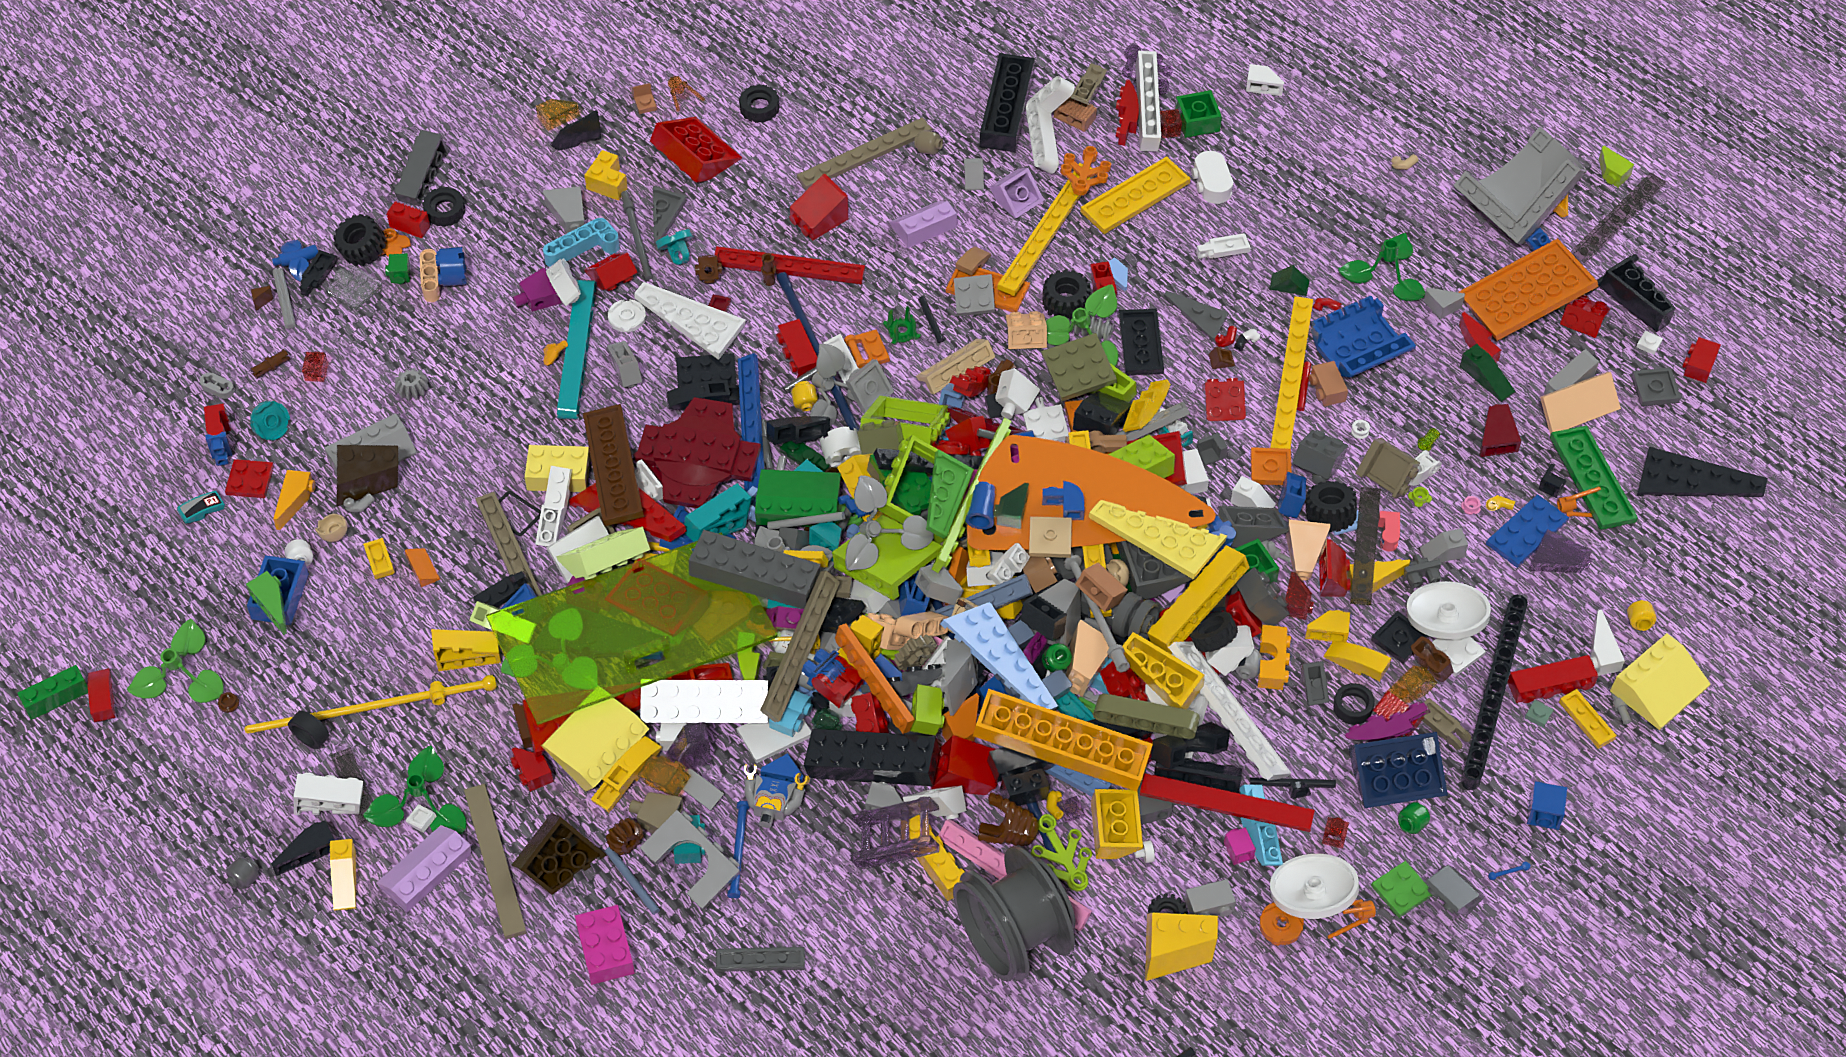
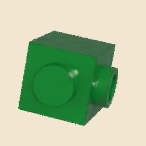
(398, 268)

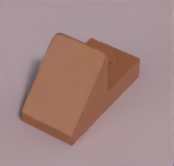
(643, 98)

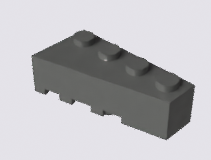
(421, 167)

